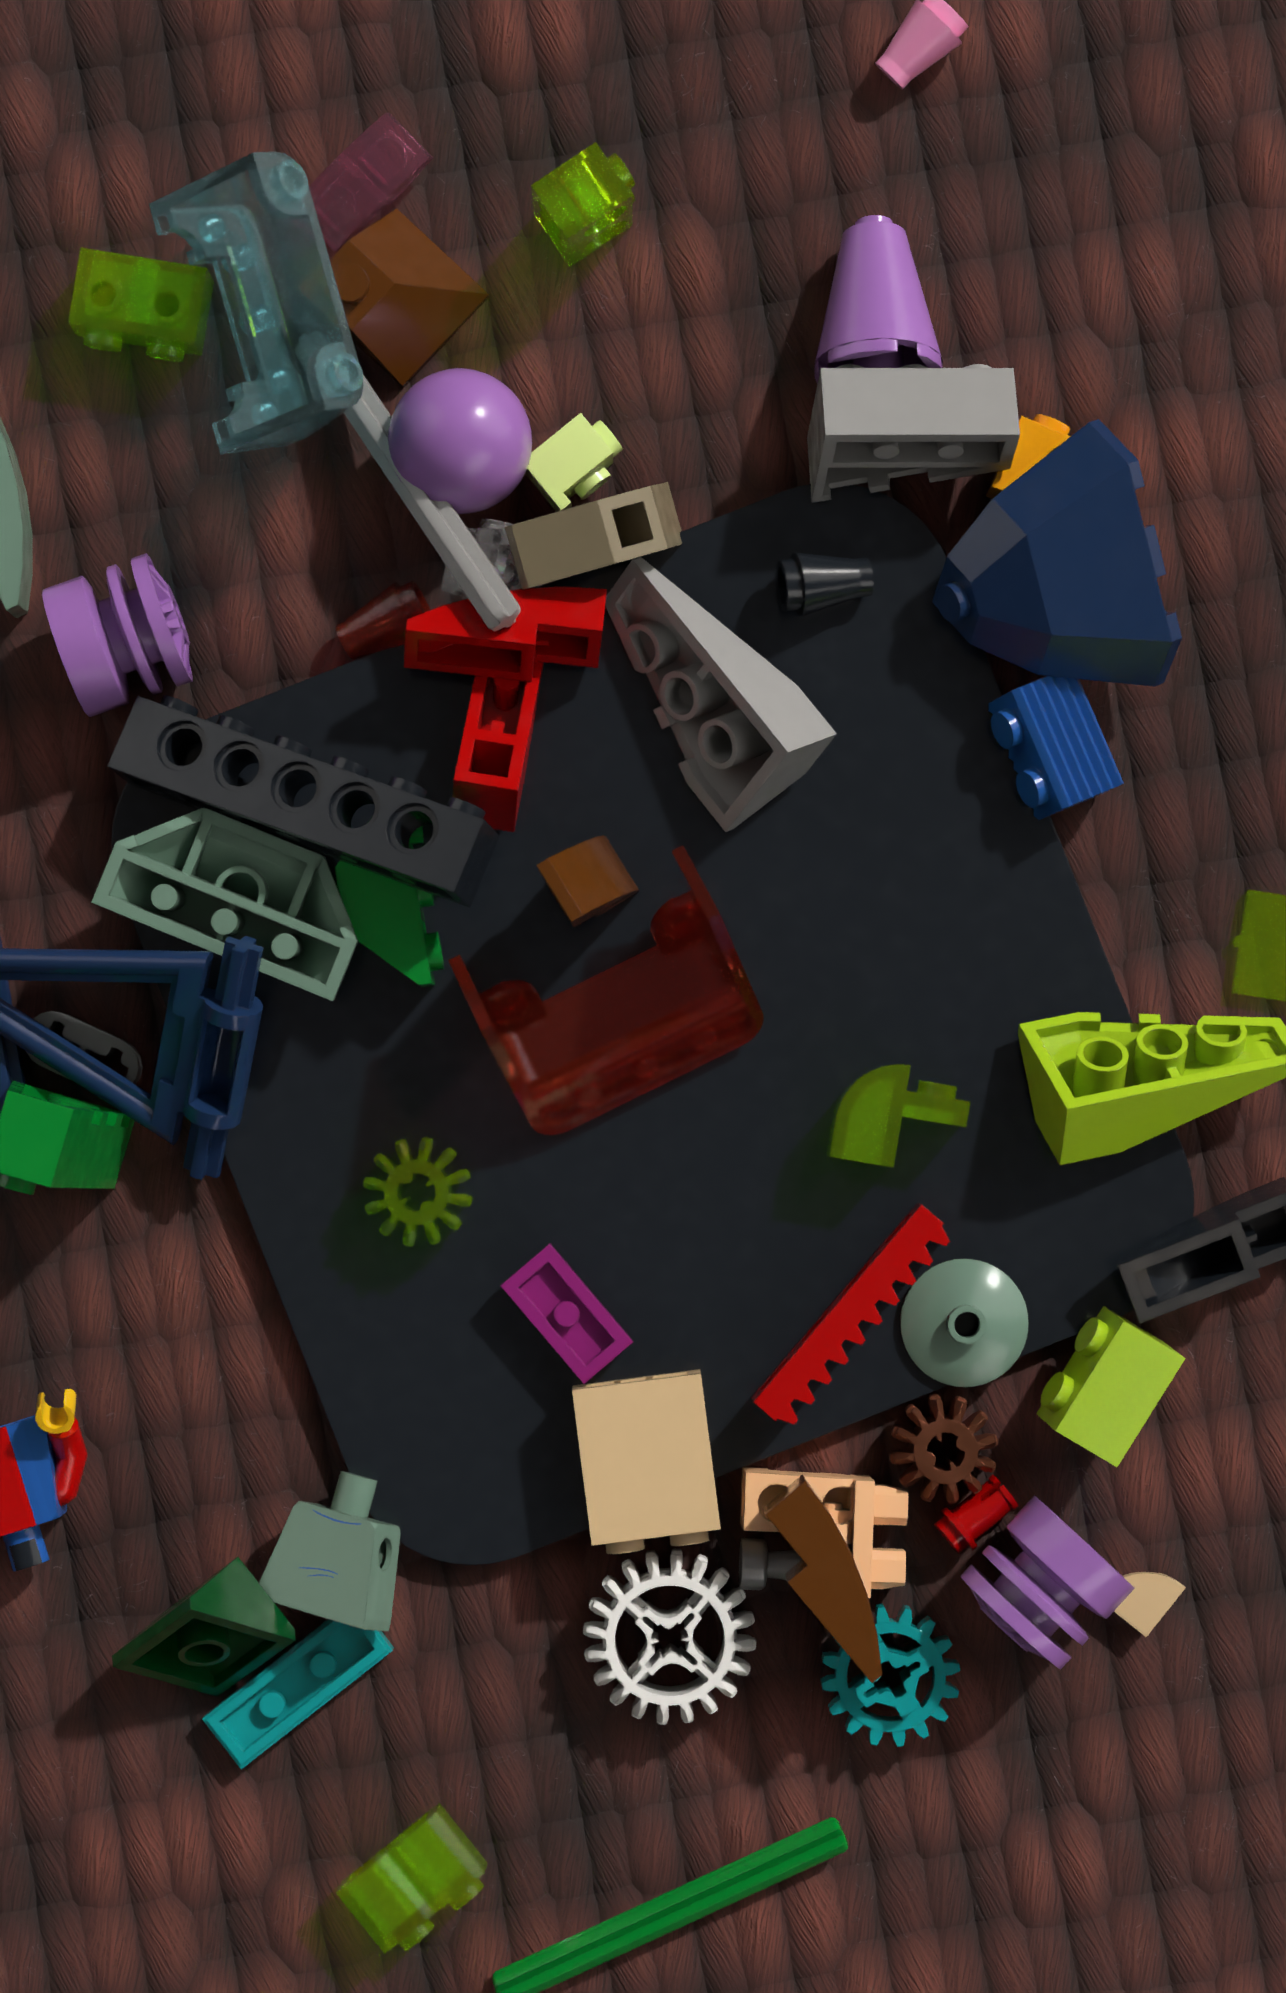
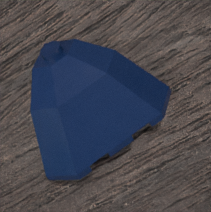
(1066, 570)

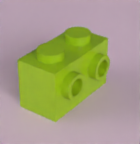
(1109, 1385)

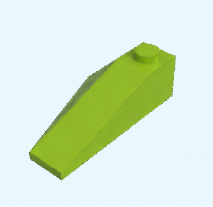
(1123, 1083)

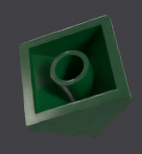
(210, 1634)

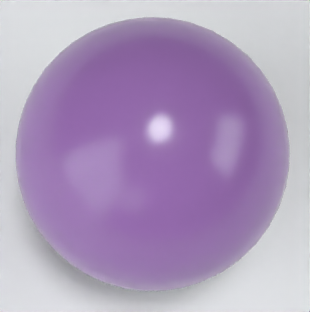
(461, 439)

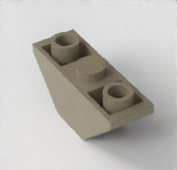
(594, 535)

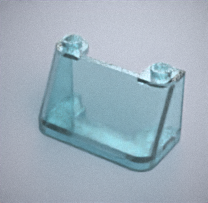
(278, 295)

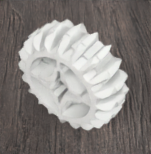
(693, 1658)

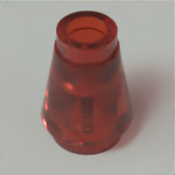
(382, 620)

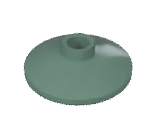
(930, 1317)

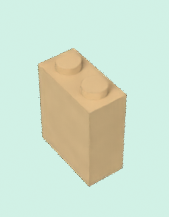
(646, 1460)

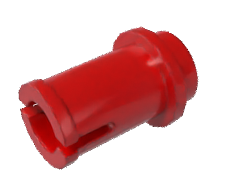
(975, 1515)

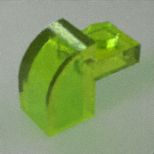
(872, 1110)

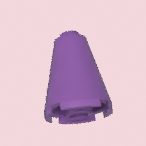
(876, 303)

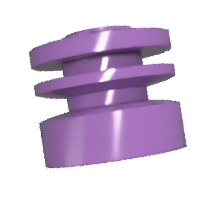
(117, 635)
(1046, 1583)

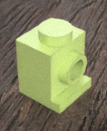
(573, 462)

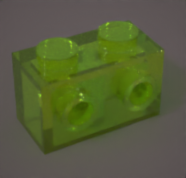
(140, 304)

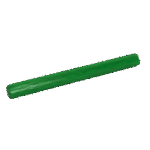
(673, 1909)

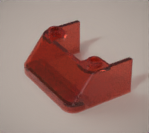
(625, 1025)

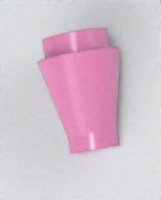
(922, 39)

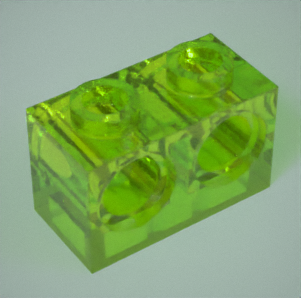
(584, 202)

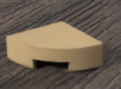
(1149, 1600)

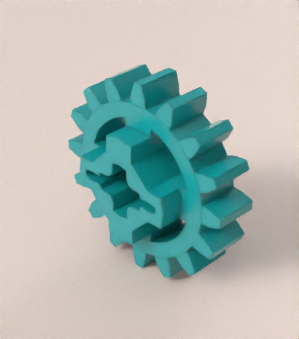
(916, 1658)

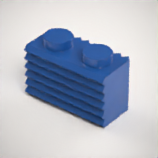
(1054, 744)

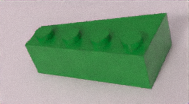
(59, 1141)

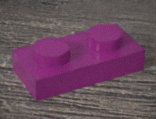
(566, 1313)

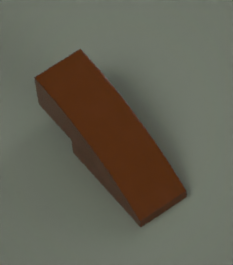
(587, 879)
(827, 1573)

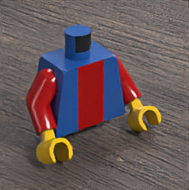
(38, 1476)

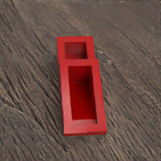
(552, 627)

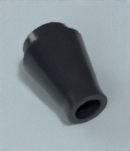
(821, 581)

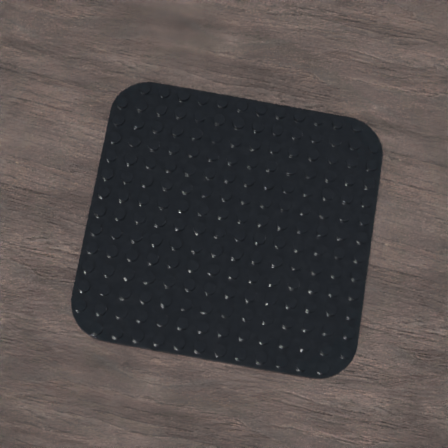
(882, 920)

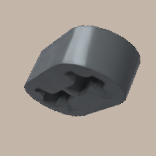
(91, 1039)

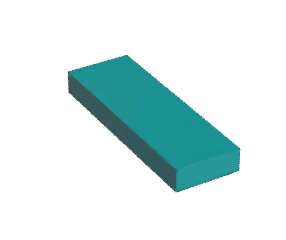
(294, 1688)

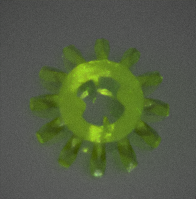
(407, 1173)

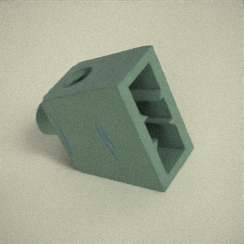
(337, 1559)

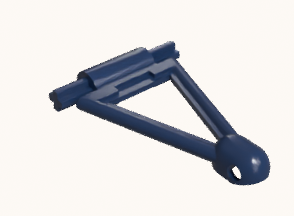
(203, 1042)

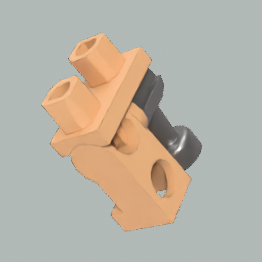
(853, 1504)

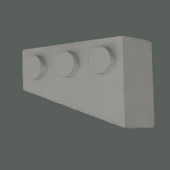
(909, 423)

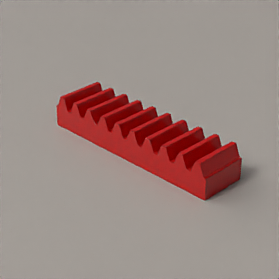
(844, 1314)

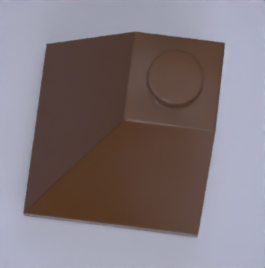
(402, 295)

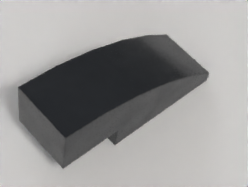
(1208, 1252)

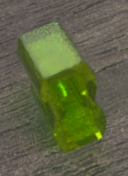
(413, 1880)

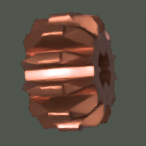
(961, 1437)

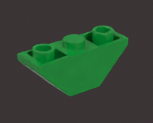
(391, 919)

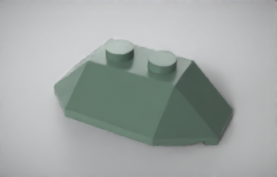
(226, 879)

